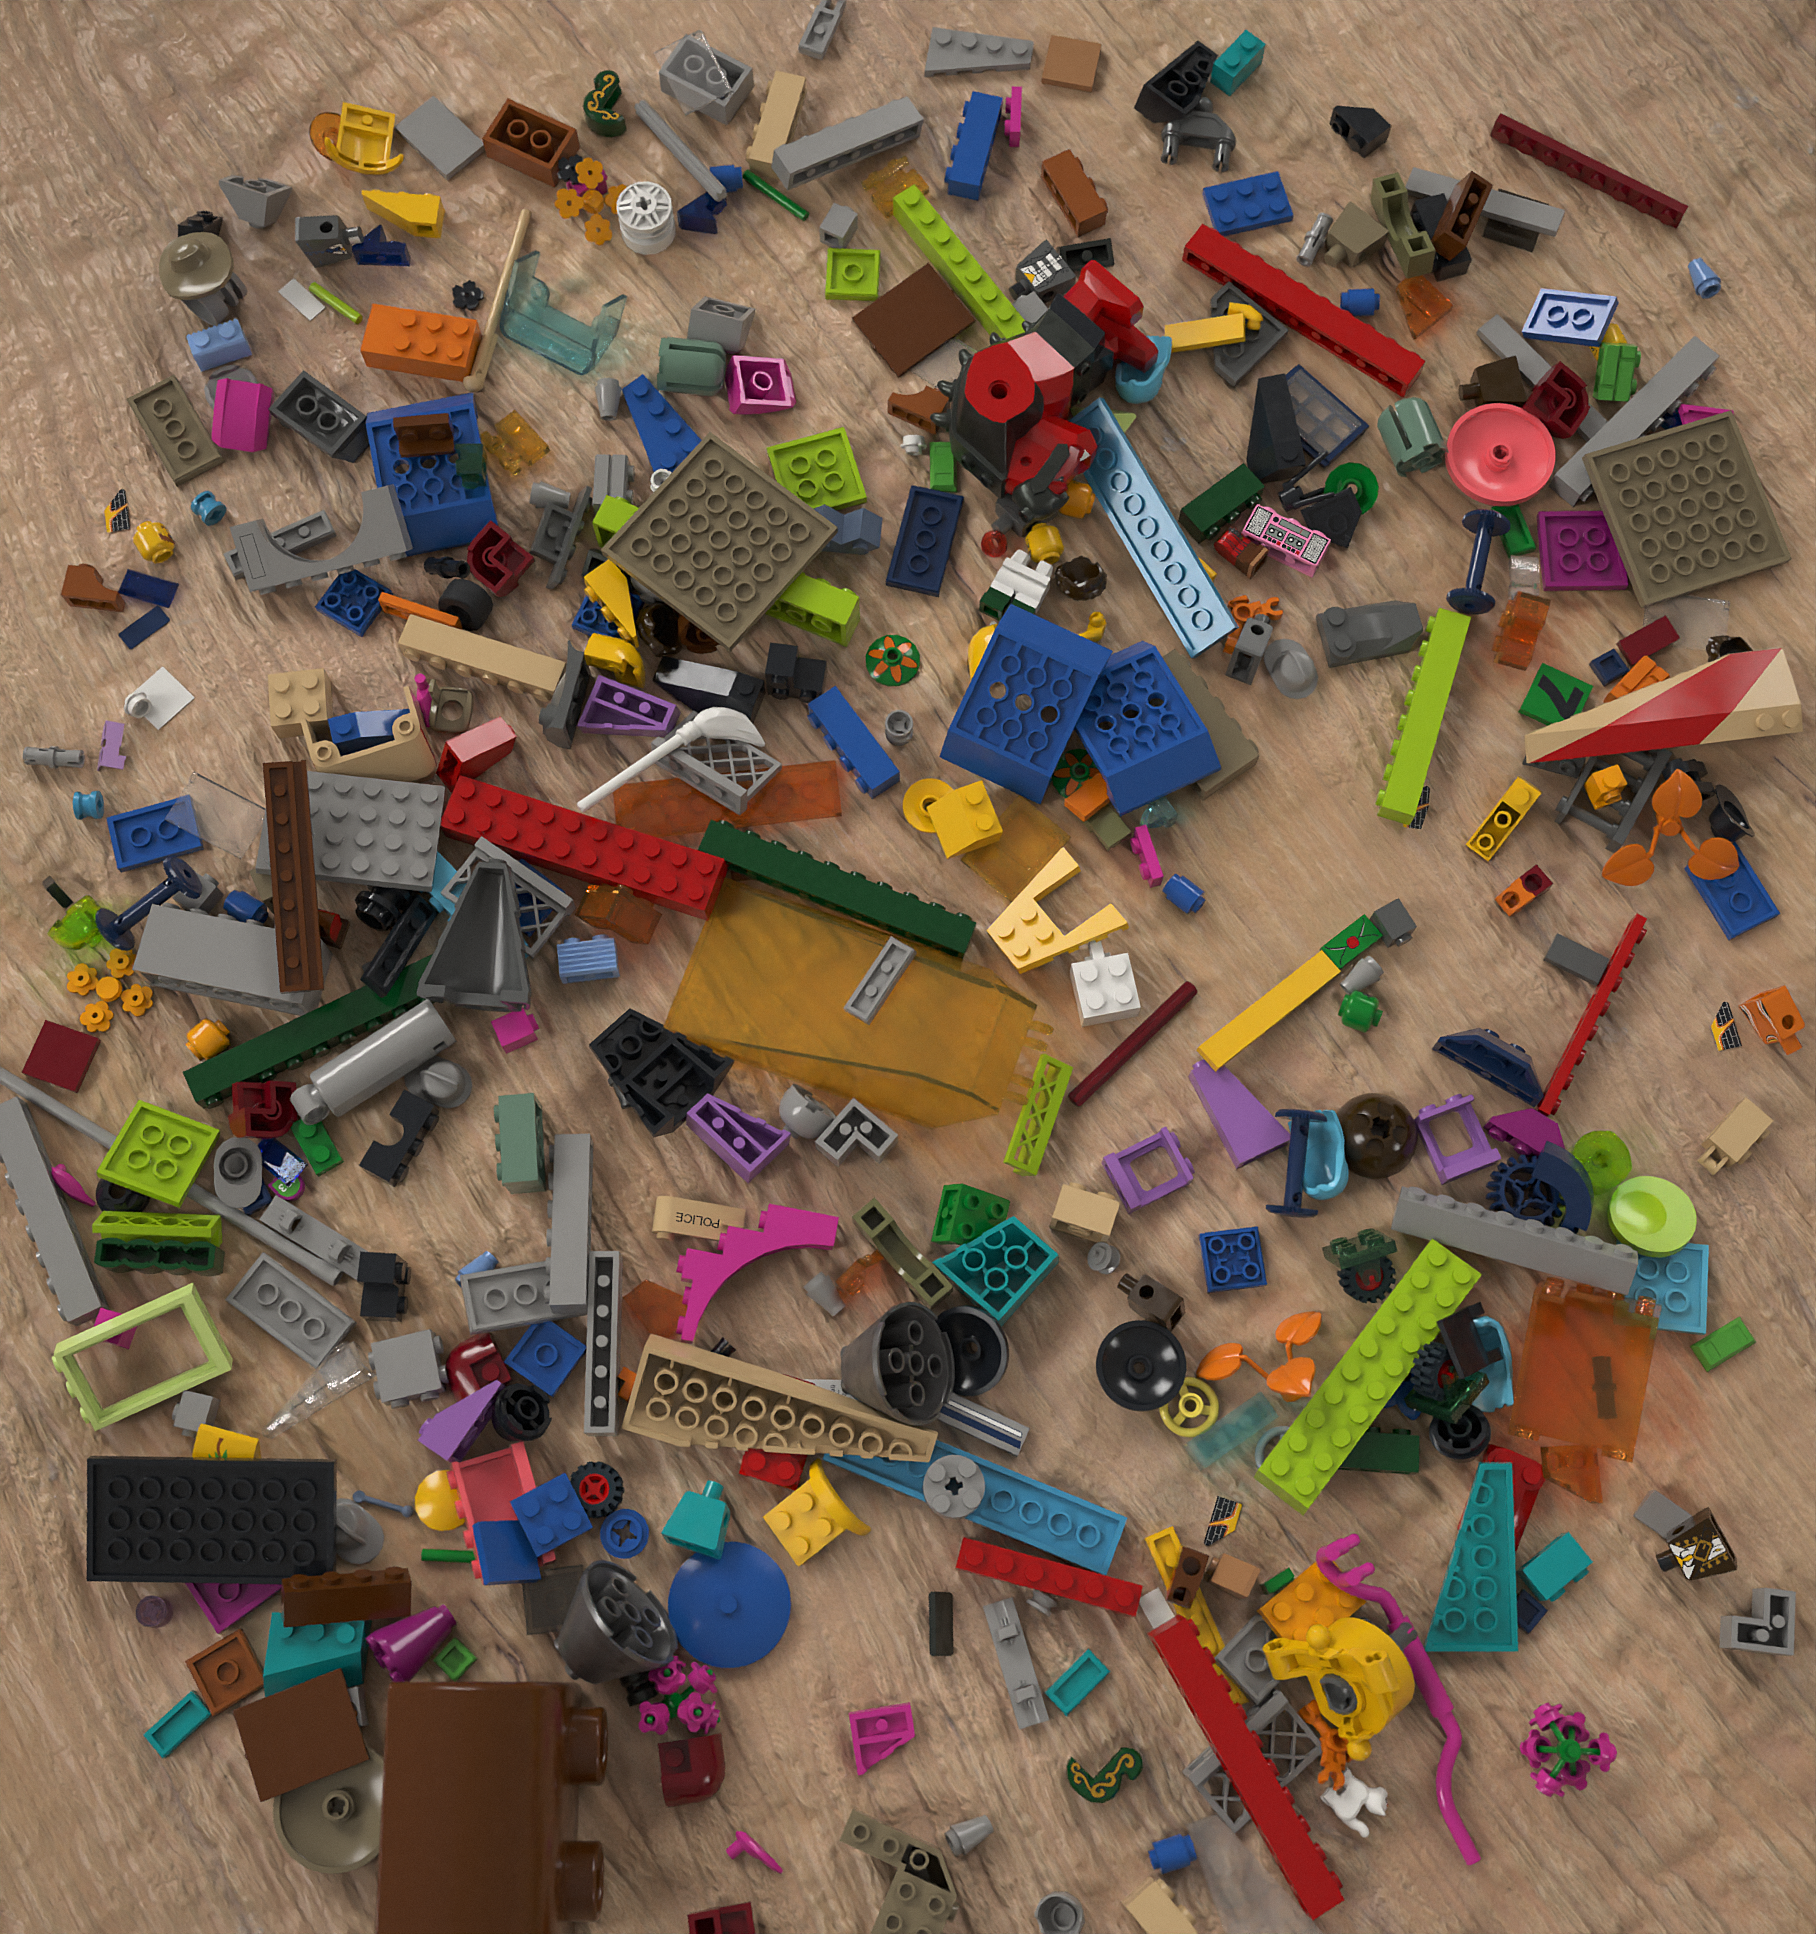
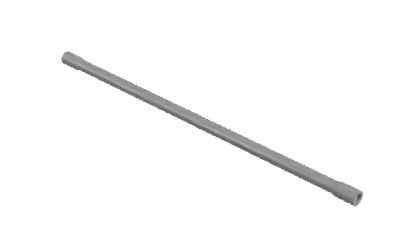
(316, 1265)

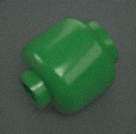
(1360, 1011)

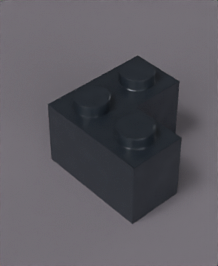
(792, 675)
(383, 1286)

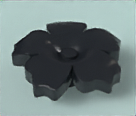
(567, 169)
(467, 296)

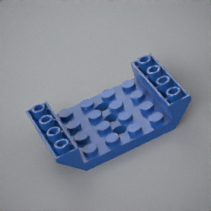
(432, 500)
(1013, 744)
(1159, 747)

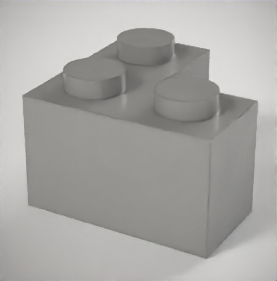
(855, 1128)
(1768, 1629)

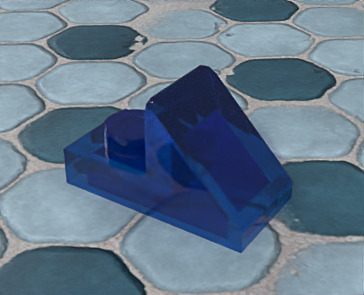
(699, 214)
(378, 252)

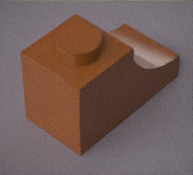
(918, 407)
(85, 590)

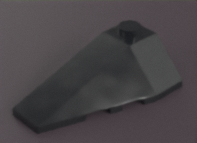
(1177, 86)
(1274, 437)
(710, 686)

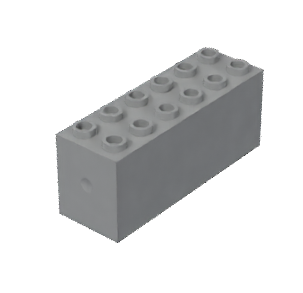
(218, 959)

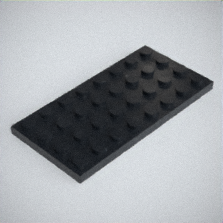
(210, 1519)

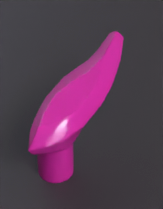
(423, 697)
(70, 1185)
(747, 1843)

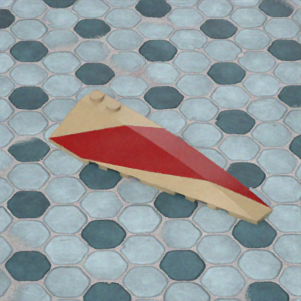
(1716, 702)

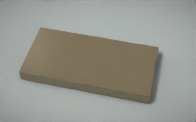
(175, 430)

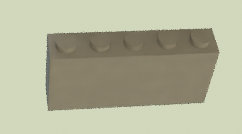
(1231, 746)

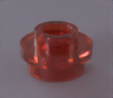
(988, 546)

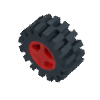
(588, 1482)

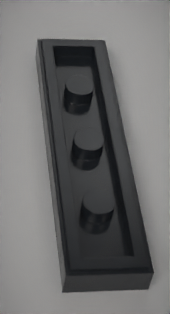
(399, 946)

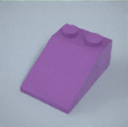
(458, 1426)

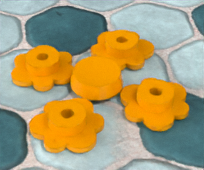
(591, 201)
(108, 990)

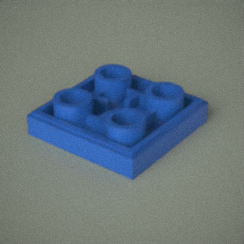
(352, 601)
(591, 620)
(1232, 1259)
(505, 1553)

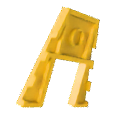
(1030, 936)

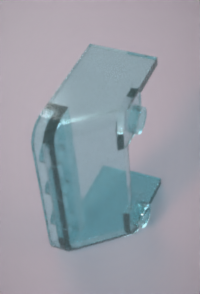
(549, 332)

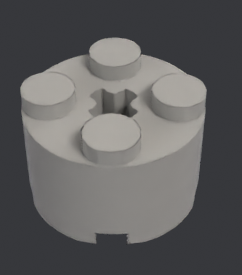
(964, 1472)

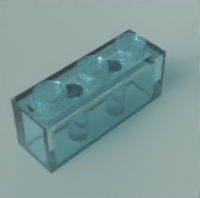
(1230, 1431)

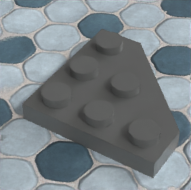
(1238, 359)

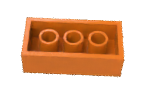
(420, 342)

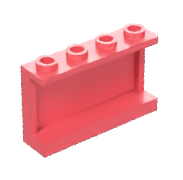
(485, 1492)

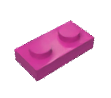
(1013, 107)
(1150, 867)

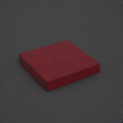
(61, 1056)

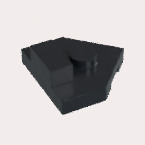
(1335, 517)

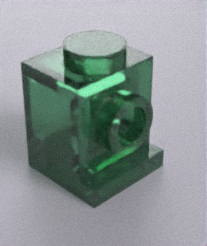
(471, 464)

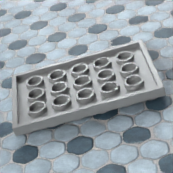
(370, 831)

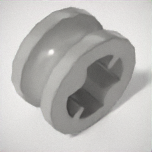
(1041, 1602)

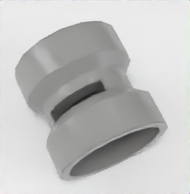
(899, 722)

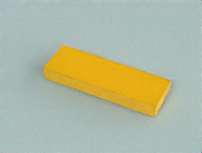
(1206, 332)

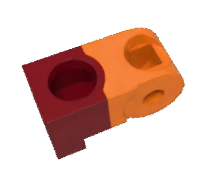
(1524, 891)

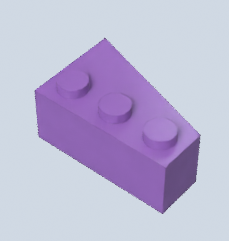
(626, 711)
(735, 1136)

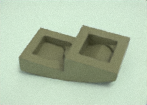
(1108, 827)

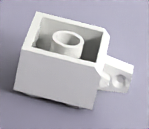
(1104, 987)

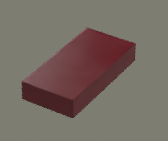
(1648, 640)

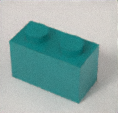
(1237, 62)
(1555, 1567)

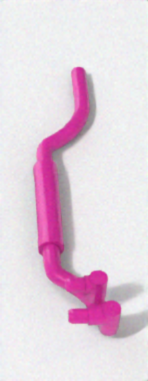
(1423, 1674)

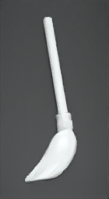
(710, 723)

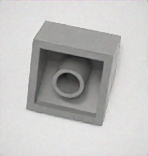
(721, 323)

